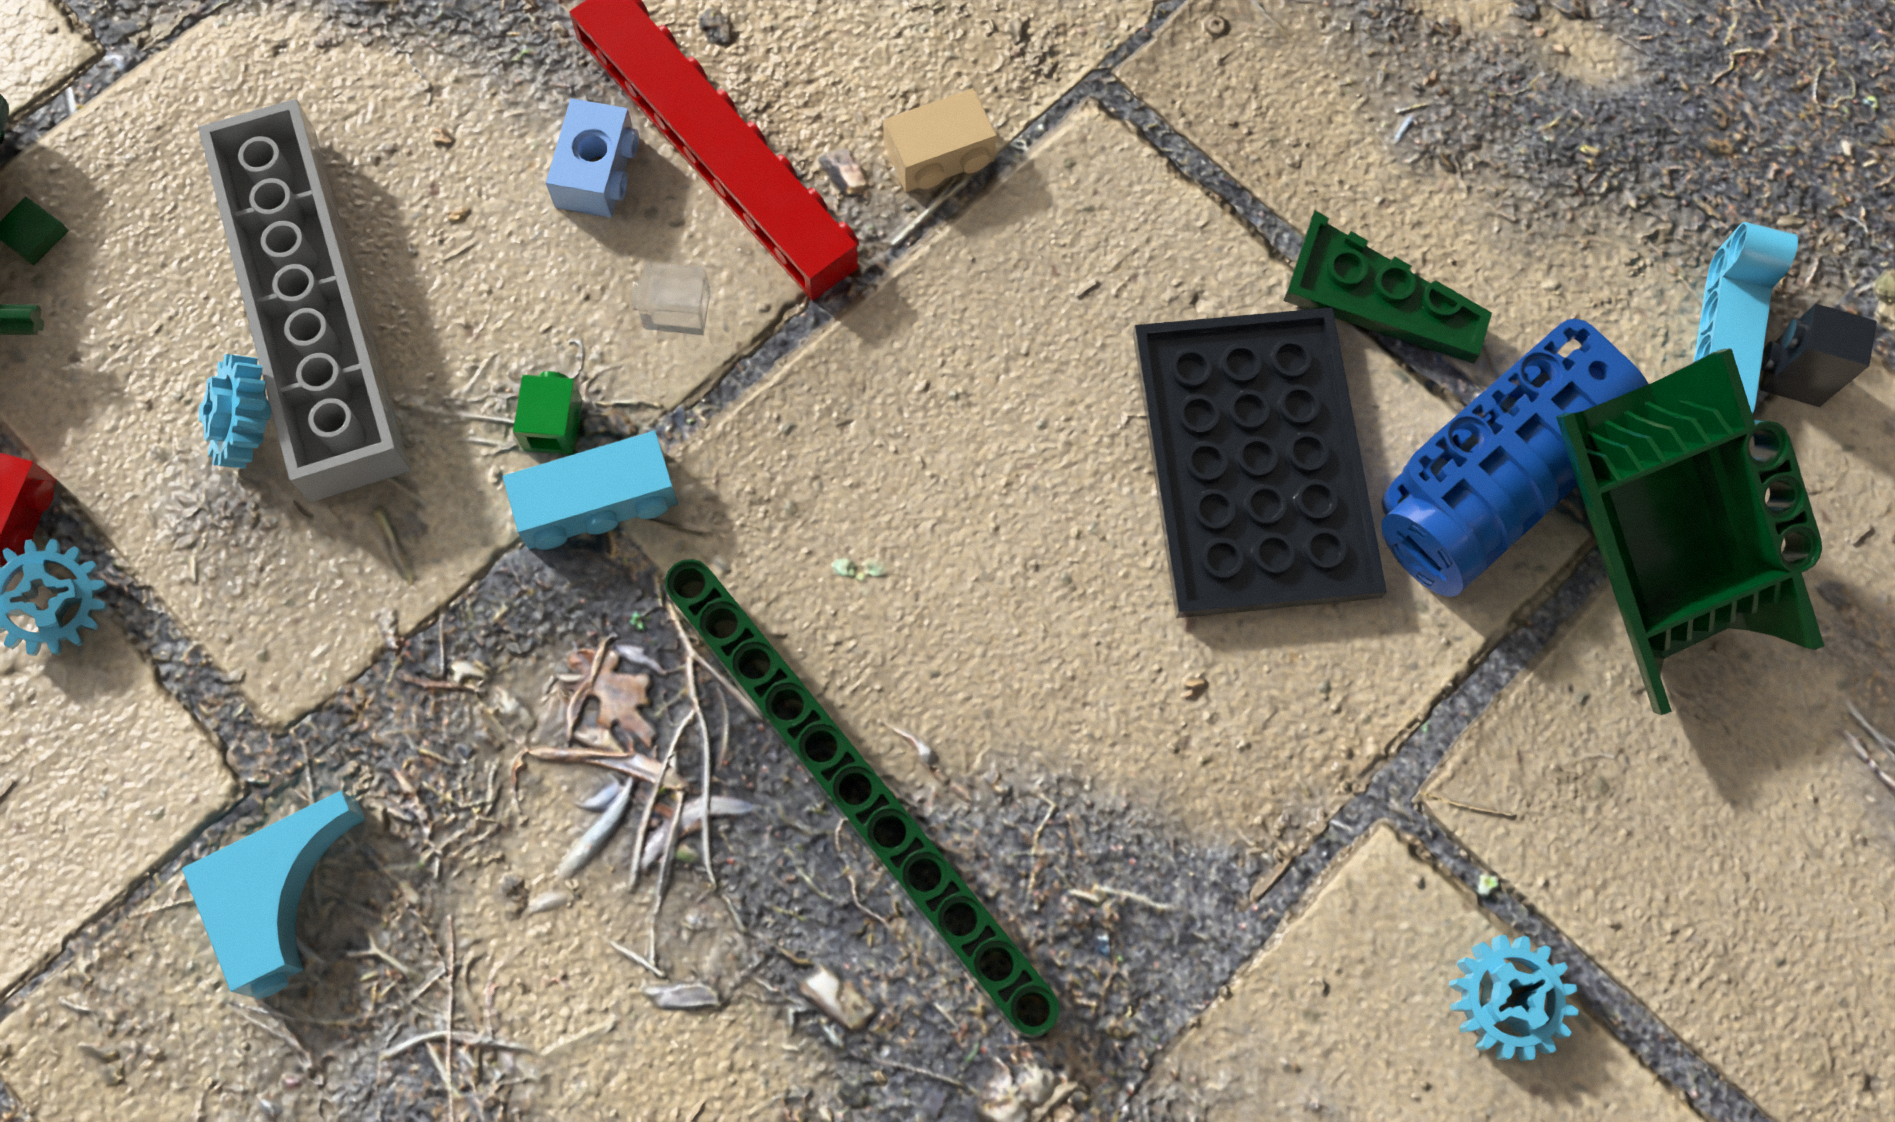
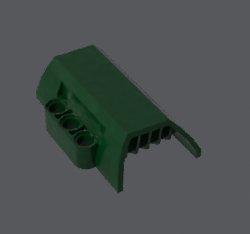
(1688, 514)

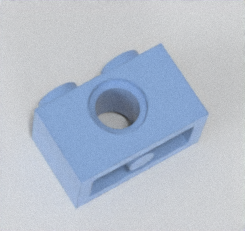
(587, 133)

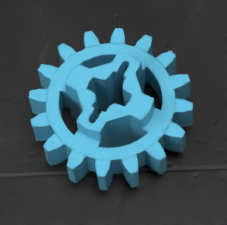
(234, 411)
(68, 593)
(1528, 1014)

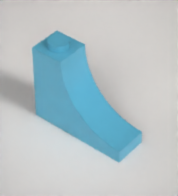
(254, 890)

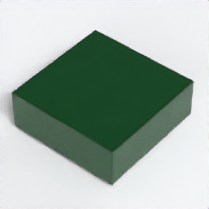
(30, 230)

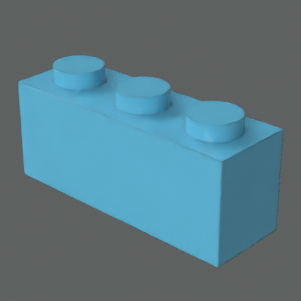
(590, 491)

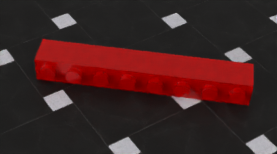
(718, 143)

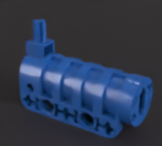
(1514, 475)

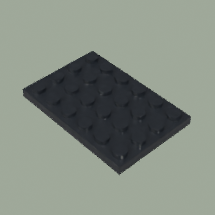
(1257, 463)

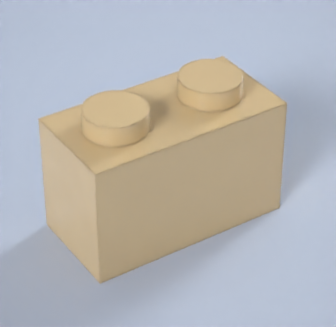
(939, 140)

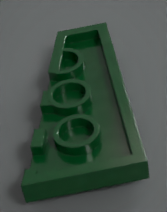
(1383, 294)

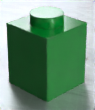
(548, 413)

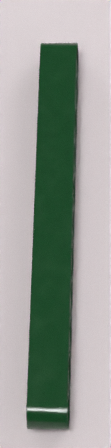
(864, 819)

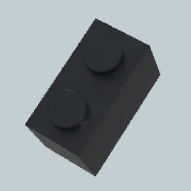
(1818, 355)

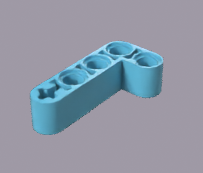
(1740, 296)

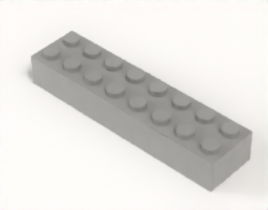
(303, 302)

